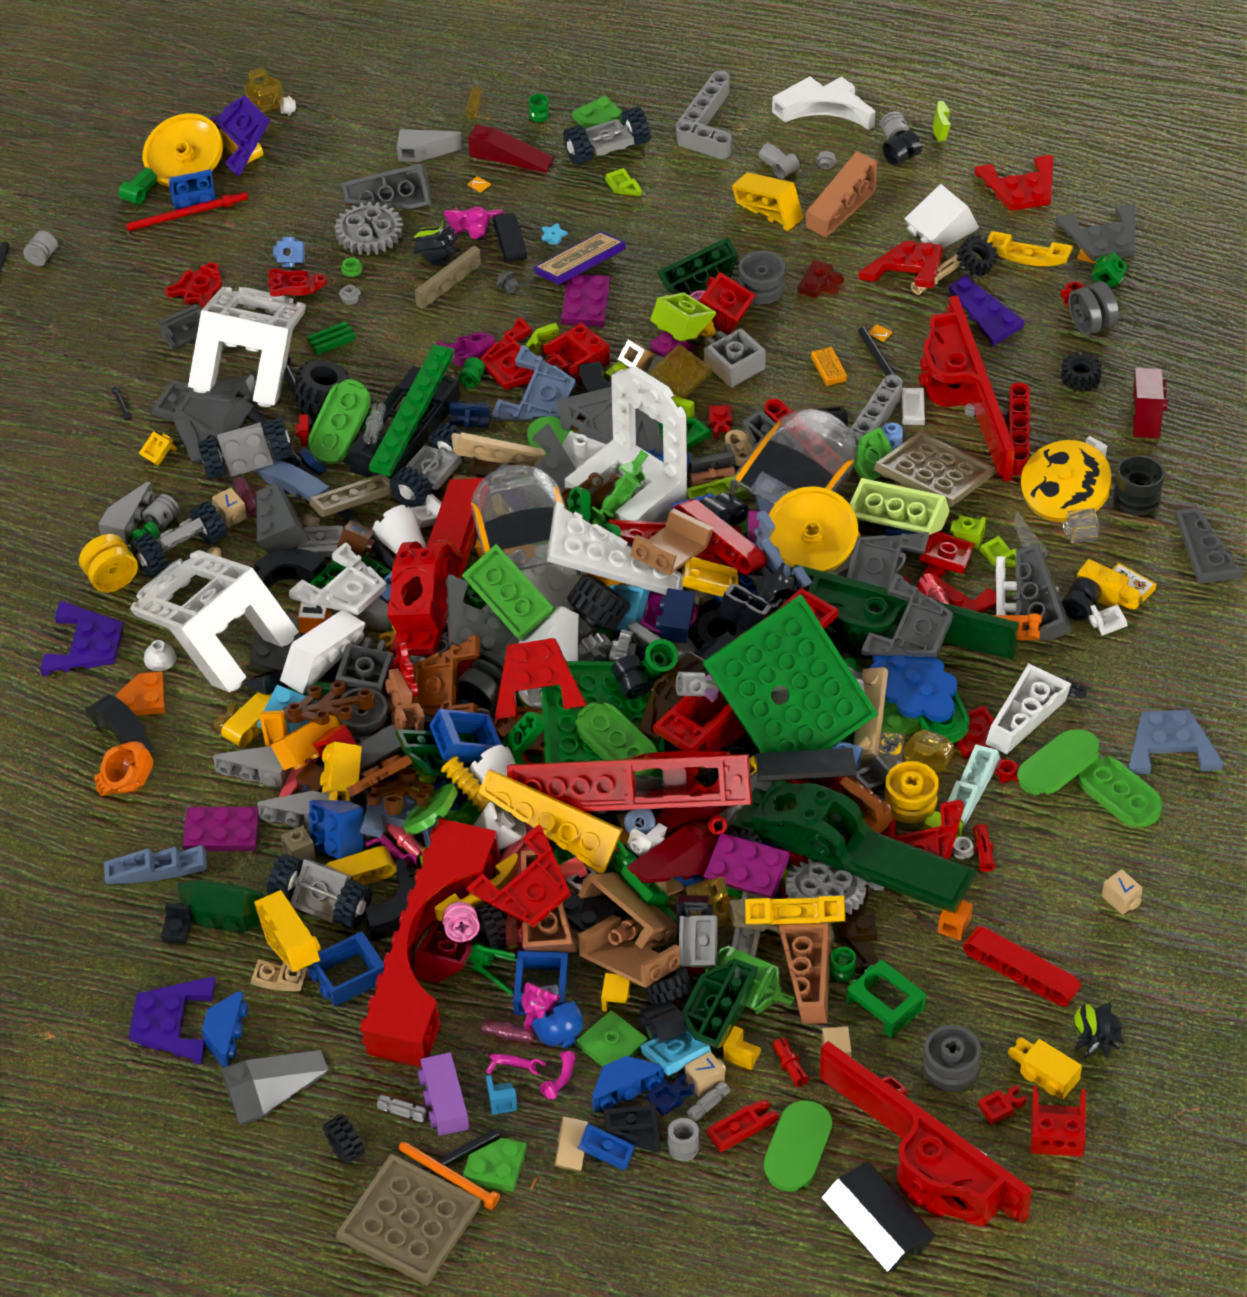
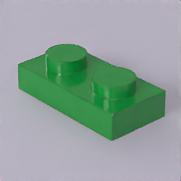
(649, 892)

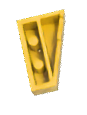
(770, 197)
(286, 932)

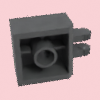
(365, 666)

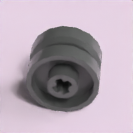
(763, 275)
(1093, 308)
(369, 721)
(951, 1058)

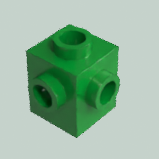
(1109, 269)

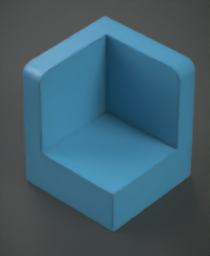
(501, 1097)

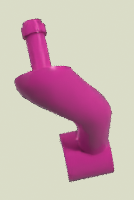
(394, 851)
(514, 1061)
(551, 1088)

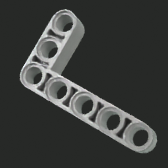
(692, 126)
(879, 407)

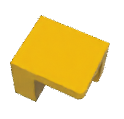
(615, 990)
(739, 1051)

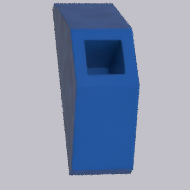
(224, 1026)
(624, 1081)

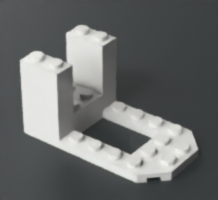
(233, 326)
(664, 481)
(230, 594)

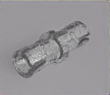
(374, 423)

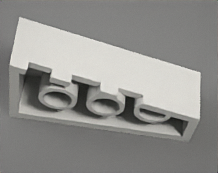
(320, 650)
(1028, 705)

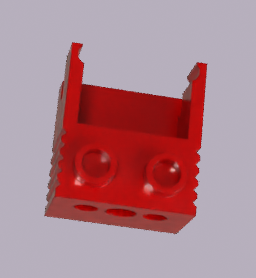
(727, 300)
(578, 348)
(1058, 1128)

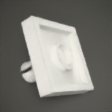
(580, 448)

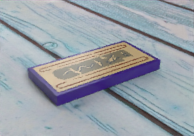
(579, 257)

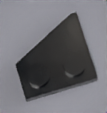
(588, 911)
(634, 1125)

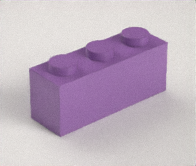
(443, 1094)

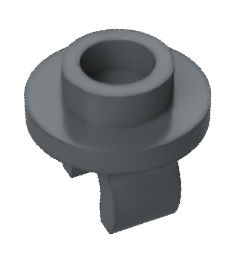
(507, 280)

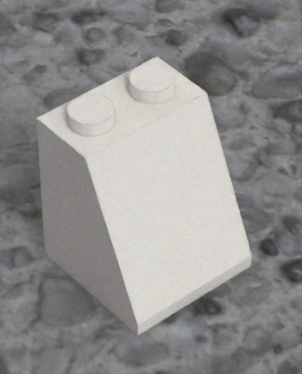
(941, 219)
(560, 625)

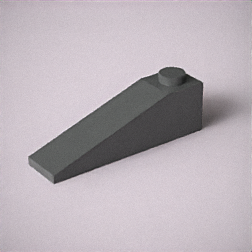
(397, 188)
(1038, 593)
(265, 1082)

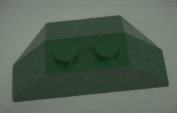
(694, 271)
(424, 751)
(221, 904)
(719, 1001)

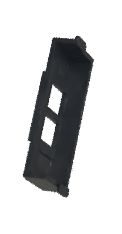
(362, 453)

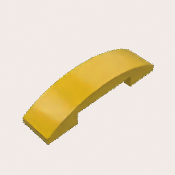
(1028, 253)
(504, 875)
(795, 910)

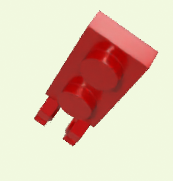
(741, 1125)

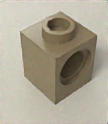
(298, 844)

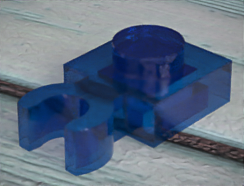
(669, 1096)

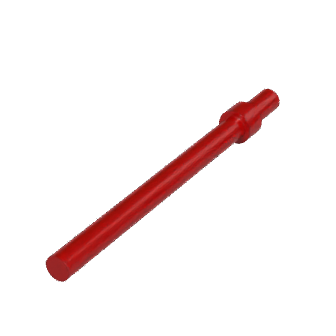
(225, 200)

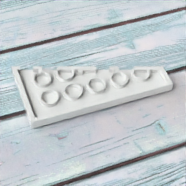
(602, 553)

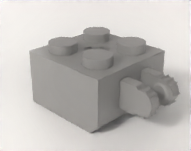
(734, 356)

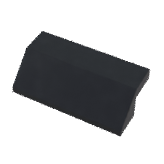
(805, 764)
(878, 1216)

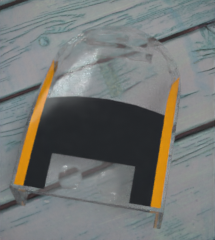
(797, 453)
(516, 513)

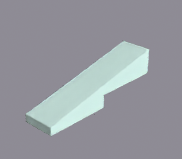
(975, 779)

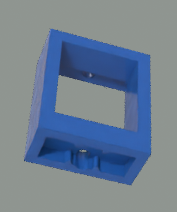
(449, 722)
(339, 952)
(540, 960)

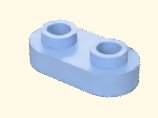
(893, 434)

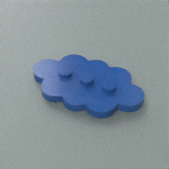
(918, 686)

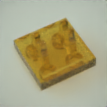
(681, 371)

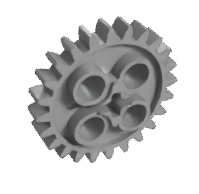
(368, 228)
(819, 880)

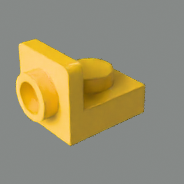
(157, 448)

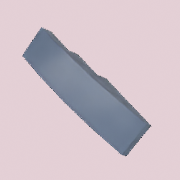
(292, 480)
(149, 866)

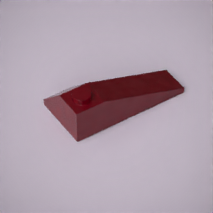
(506, 149)
(678, 817)
(679, 855)
(439, 955)

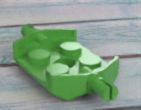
(623, 490)
(766, 983)

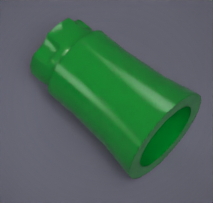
(663, 653)

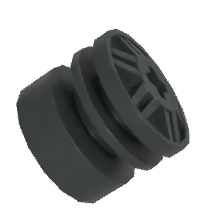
(1138, 485)
(483, 681)

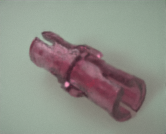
(247, 495)
(507, 1031)

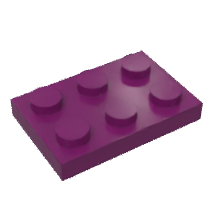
(586, 300)
(221, 828)
(747, 865)

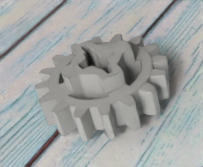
(623, 646)
(594, 648)

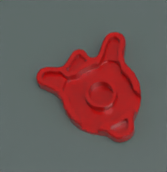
(294, 282)
(197, 285)
(405, 667)

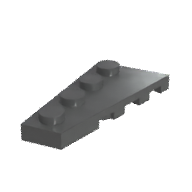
(1204, 549)

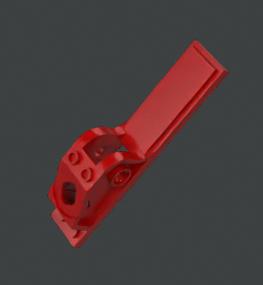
(953, 358)
(419, 574)
(715, 721)
(612, 783)
(931, 1156)

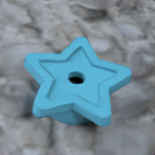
(553, 234)

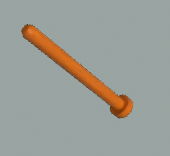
(490, 1199)

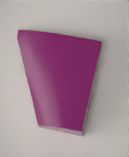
(469, 346)

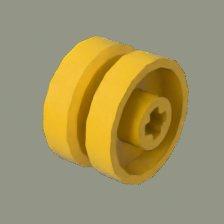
(108, 563)
(911, 791)

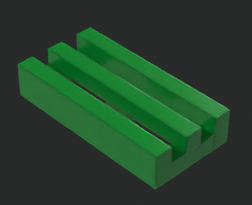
(330, 338)

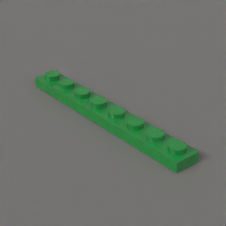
(411, 410)

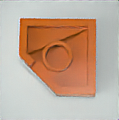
(144, 694)

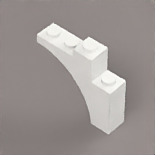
(833, 99)

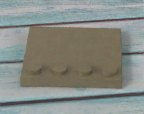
(934, 468)
(409, 1219)

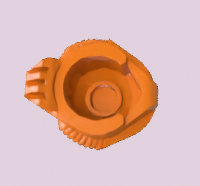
(132, 768)

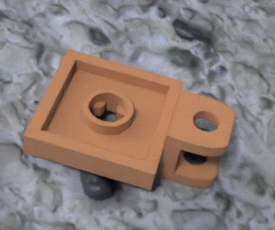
(400, 705)

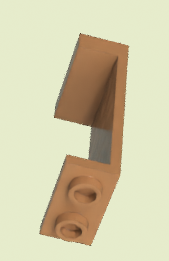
(673, 544)
(657, 925)
(626, 959)

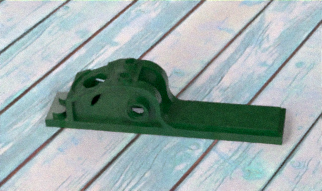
(856, 620)
(809, 829)

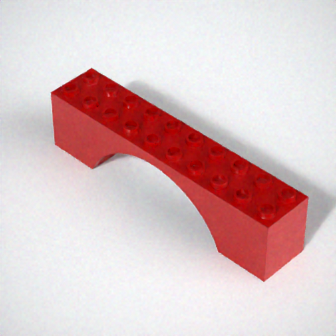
(402, 1014)

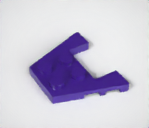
(245, 126)
(93, 644)
(160, 1016)

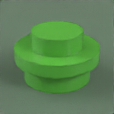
(351, 267)

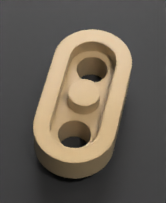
(739, 444)

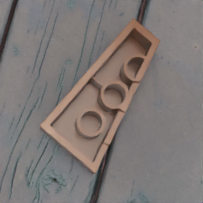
(843, 195)
(553, 931)
(808, 961)

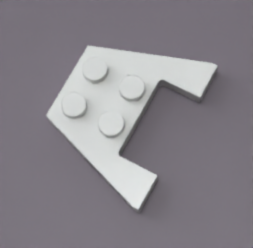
(349, 591)

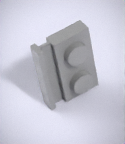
(322, 539)
(698, 941)

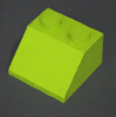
(681, 316)

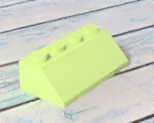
(899, 506)

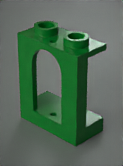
(893, 1019)

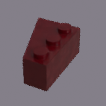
(1149, 402)

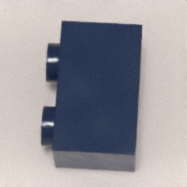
(676, 615)

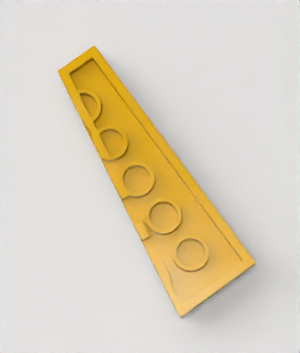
(569, 827)

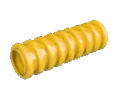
(465, 782)

